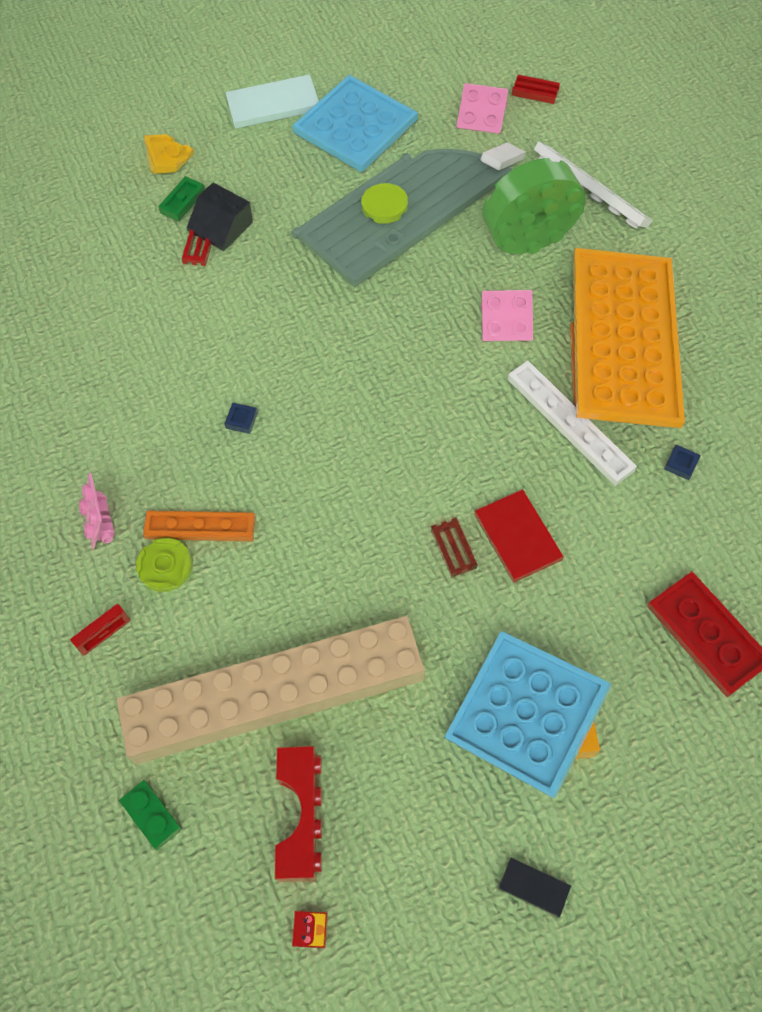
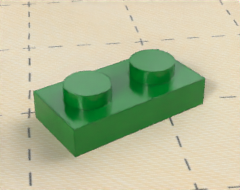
(181, 198)
(150, 815)

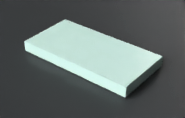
(271, 101)

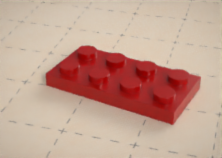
(708, 633)

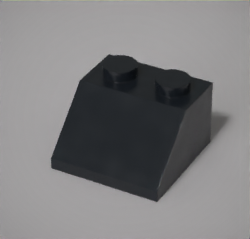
(220, 216)

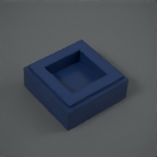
(241, 418)
(682, 462)

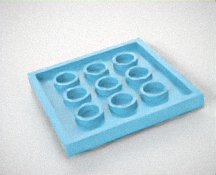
(355, 123)
(528, 713)

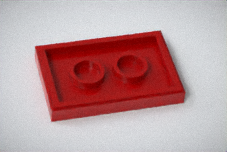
(518, 536)

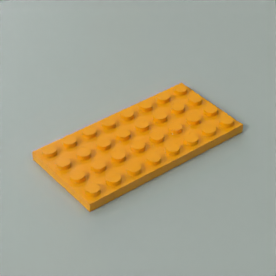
(626, 339)

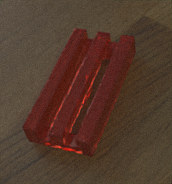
(445, 527)

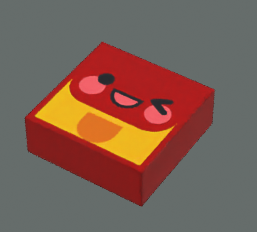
(310, 929)

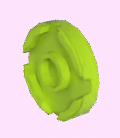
(384, 203)
(164, 565)

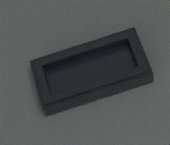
(534, 887)

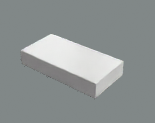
(502, 156)

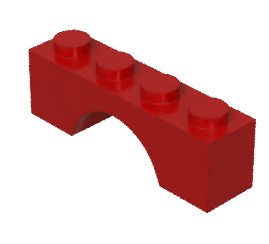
(297, 855)

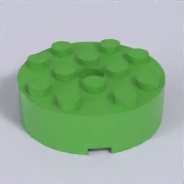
(533, 206)

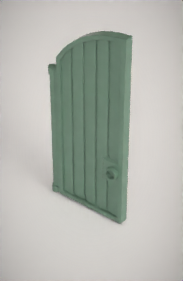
(437, 189)

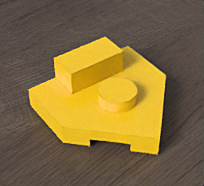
(165, 154)

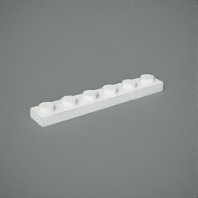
(599, 191)
(578, 431)

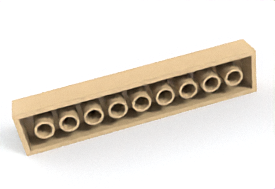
(269, 690)

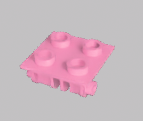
(482, 108)
(507, 315)
(96, 512)

